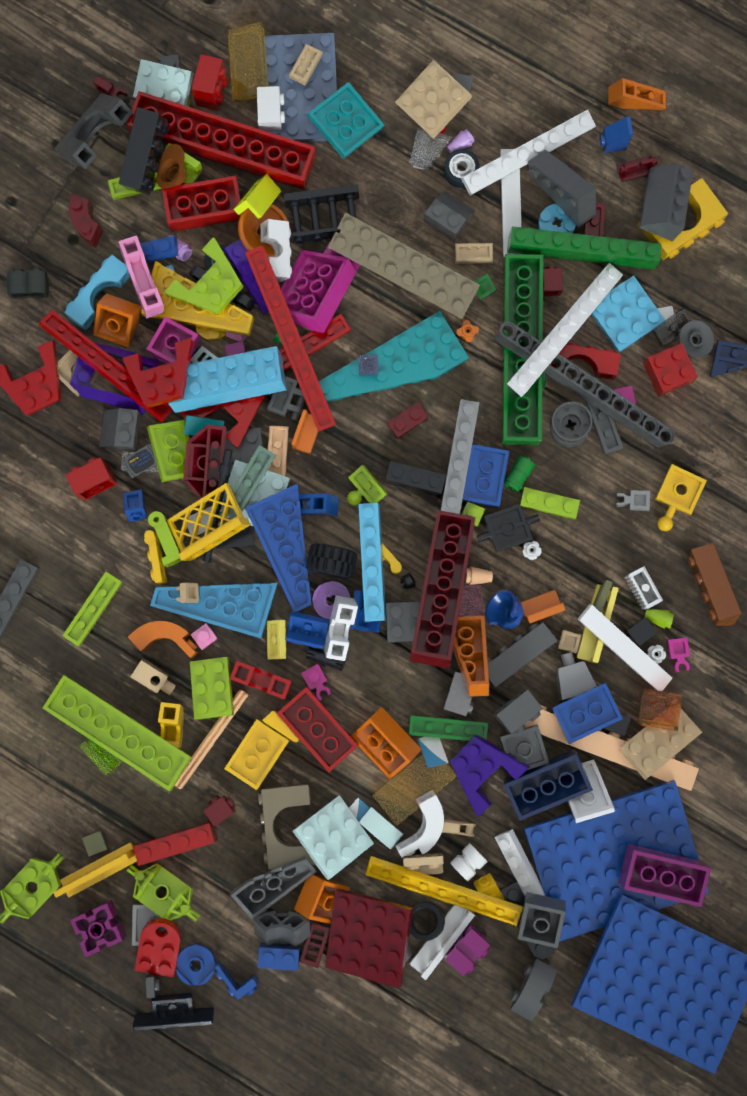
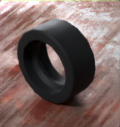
(439, 926)

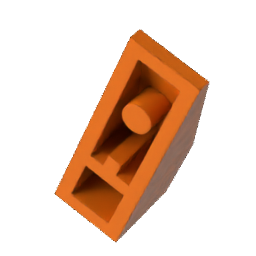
(634, 95)

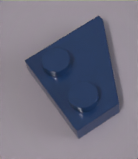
(728, 358)

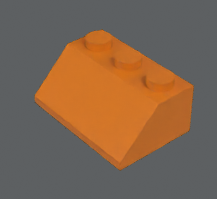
(386, 743)

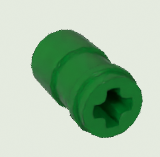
(519, 473)

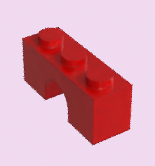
(261, 680)

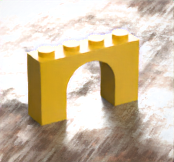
(708, 213)

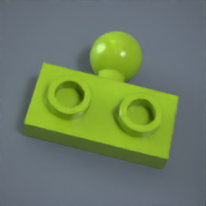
(366, 486)

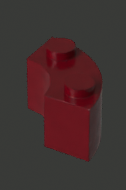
(81, 217)

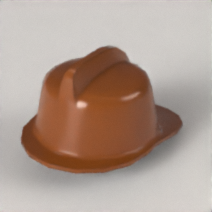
(171, 167)

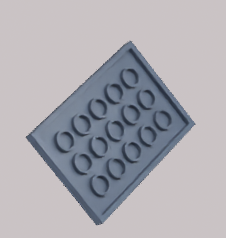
(299, 100)

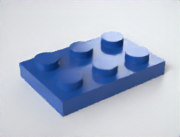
(485, 475)
(587, 713)

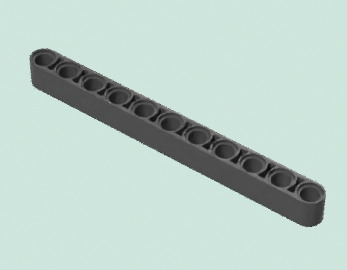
(594, 386)

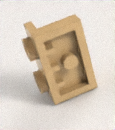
(425, 863)

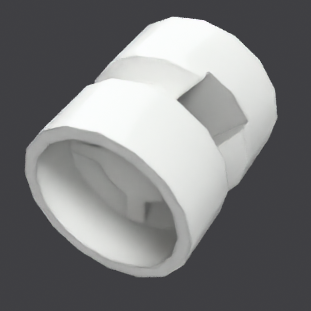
(468, 862)

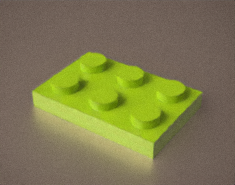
(169, 449)
(211, 688)

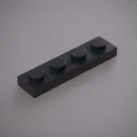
(513, 894)

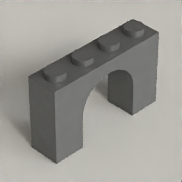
(102, 112)

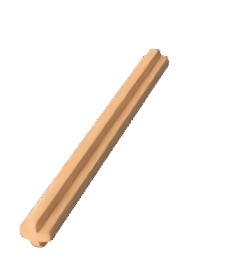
(209, 740)

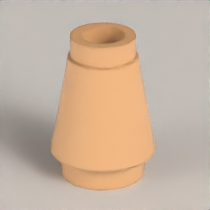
(477, 576)

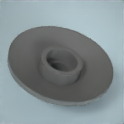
(703, 338)

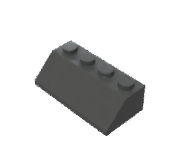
(666, 200)

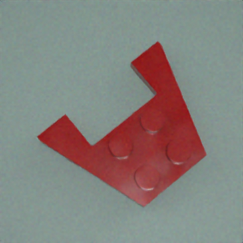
(162, 382)
(36, 388)
(243, 412)

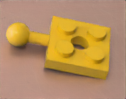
(668, 495)

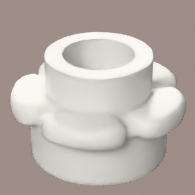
(531, 555)
(661, 653)

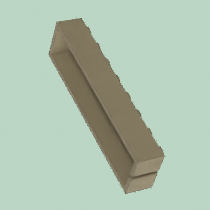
(404, 265)

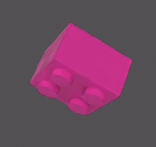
(163, 342)

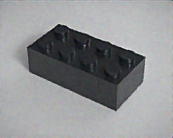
(144, 151)

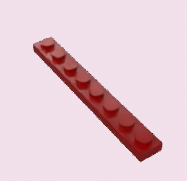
(98, 360)

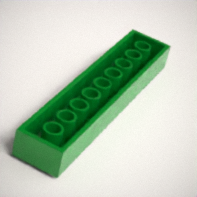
(523, 307)

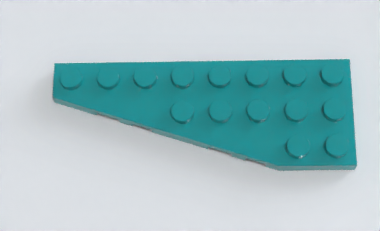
(410, 357)

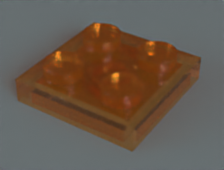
(660, 709)

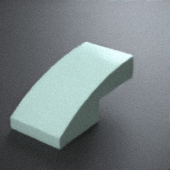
(381, 828)

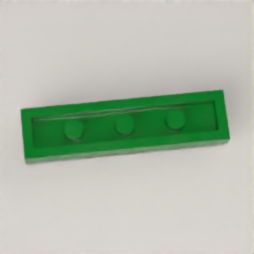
(446, 728)

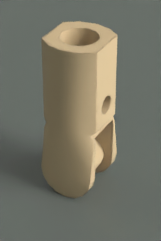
(453, 827)

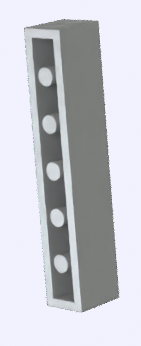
(459, 456)

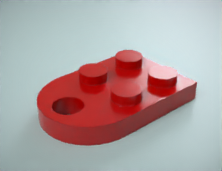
(158, 950)

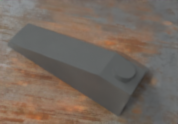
(266, 889)

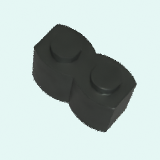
(27, 284)

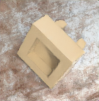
(188, 593)

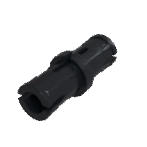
(321, 658)

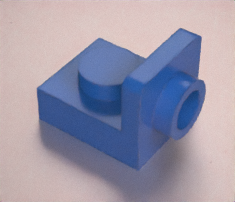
(134, 505)

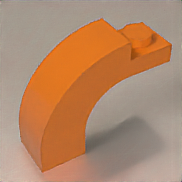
(151, 632)

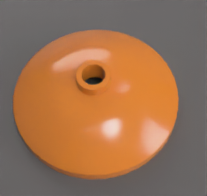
(250, 224)

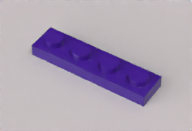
(238, 258)

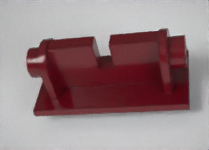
(636, 168)

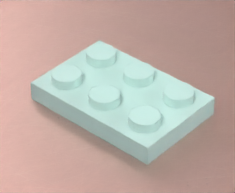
(164, 82)

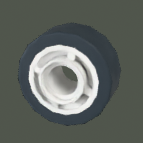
(457, 159)

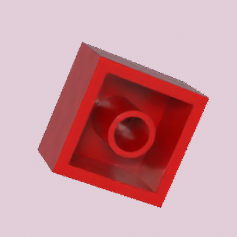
(209, 82)
(670, 369)
(91, 478)

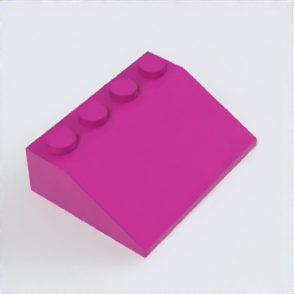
(317, 288)

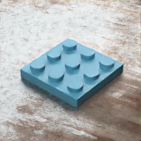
(627, 314)

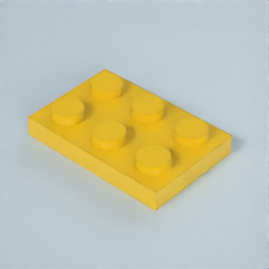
(256, 754)

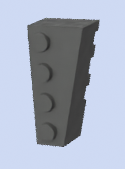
(564, 187)

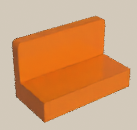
(305, 433)
(542, 607)

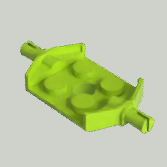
(178, 896)
(19, 899)

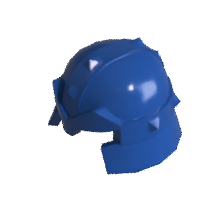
(504, 610)

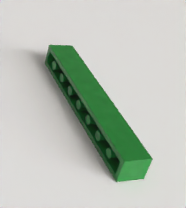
(584, 248)

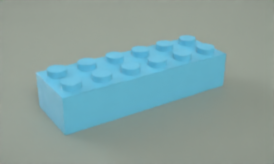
(232, 379)

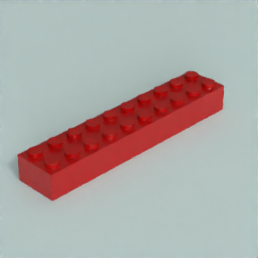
(231, 142)

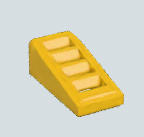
(279, 725)

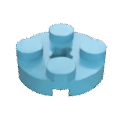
(554, 212)

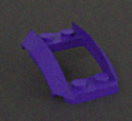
(83, 375)

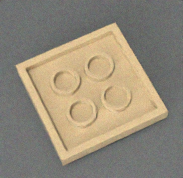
(433, 99)

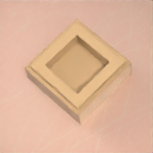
(569, 641)

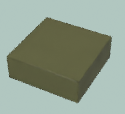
(95, 843)

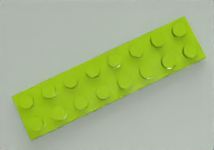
(117, 733)

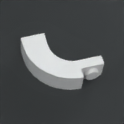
(430, 828)

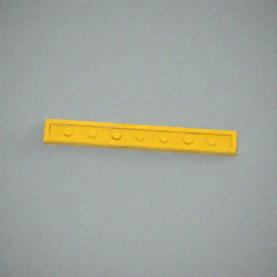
(444, 891)

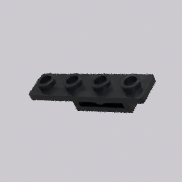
(173, 1011)

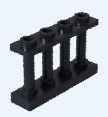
(313, 198)

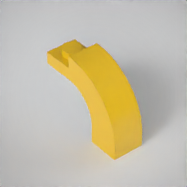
(171, 721)

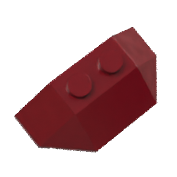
(203, 459)

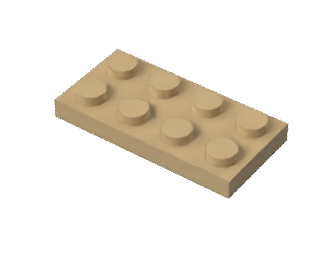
(656, 746)

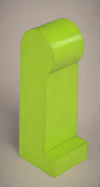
(167, 540)

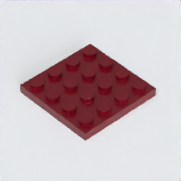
(369, 938)

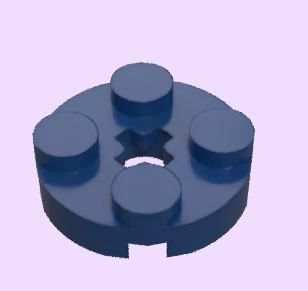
(184, 965)

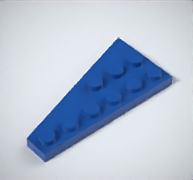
(282, 537)

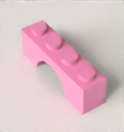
(141, 277)

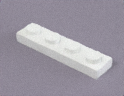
(519, 863)

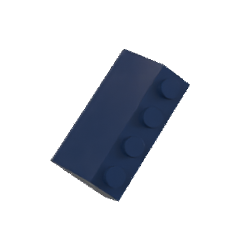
(548, 785)

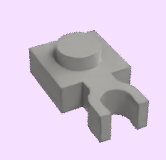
(638, 500)

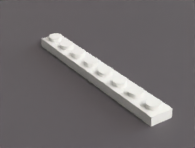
(520, 156)

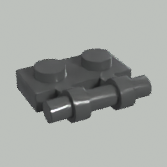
(281, 401)

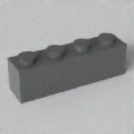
(520, 653)

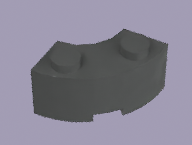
(281, 927)
(530, 995)

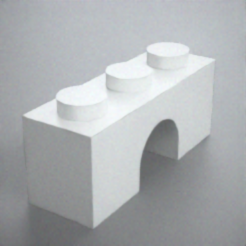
(277, 235)
(342, 616)

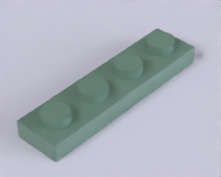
(251, 478)

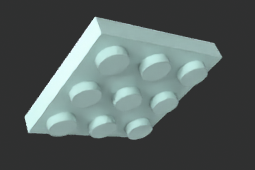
(270, 484)
(333, 837)

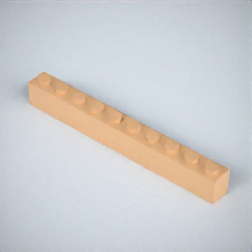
(608, 747)

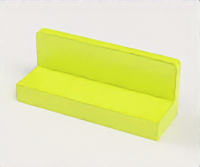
(259, 197)

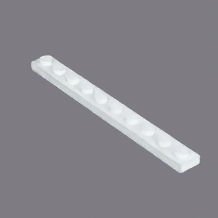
(564, 330)

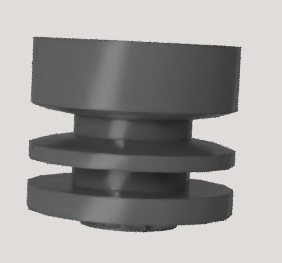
(576, 415)

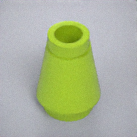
(661, 618)

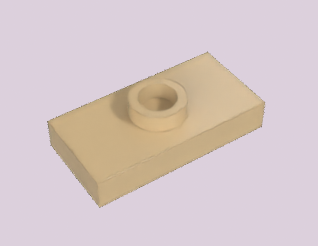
(305, 64)
(473, 253)

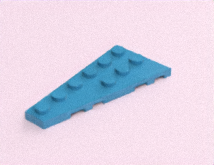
(229, 606)

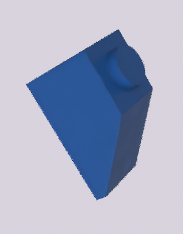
(616, 136)

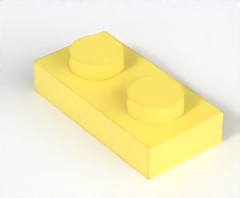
(276, 639)

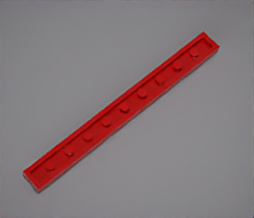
(290, 338)
(312, 342)

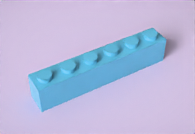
(372, 562)

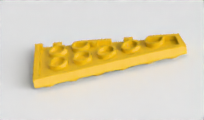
(229, 320)

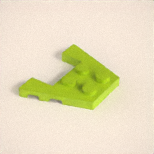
(214, 288)

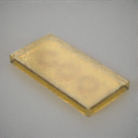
(247, 60)
(416, 779)

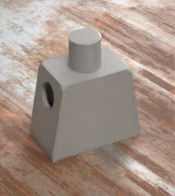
(573, 678)

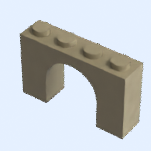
(273, 801)

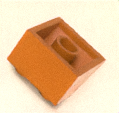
(116, 320)
(318, 897)

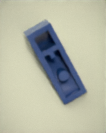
(318, 504)

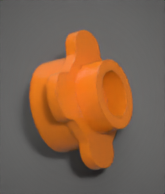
(467, 326)

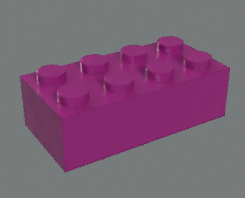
(664, 875)

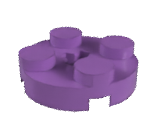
(323, 592)

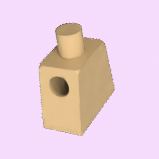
(144, 673)

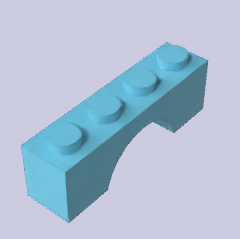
(111, 274)

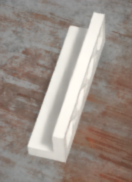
(434, 950)

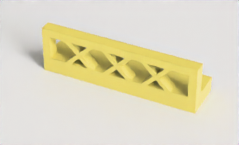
(590, 645)

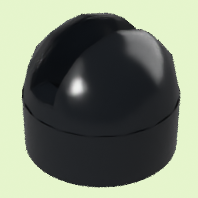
(408, 580)

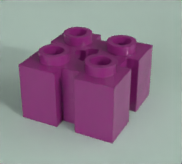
(86, 924)
(467, 949)

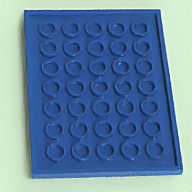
(586, 857)
(665, 984)

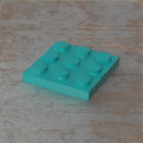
(345, 120)

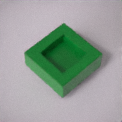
(486, 286)

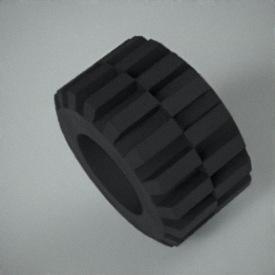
(331, 561)

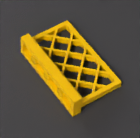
(212, 538)
(97, 871)

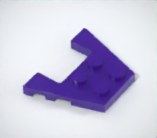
(477, 763)

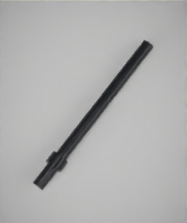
(224, 469)

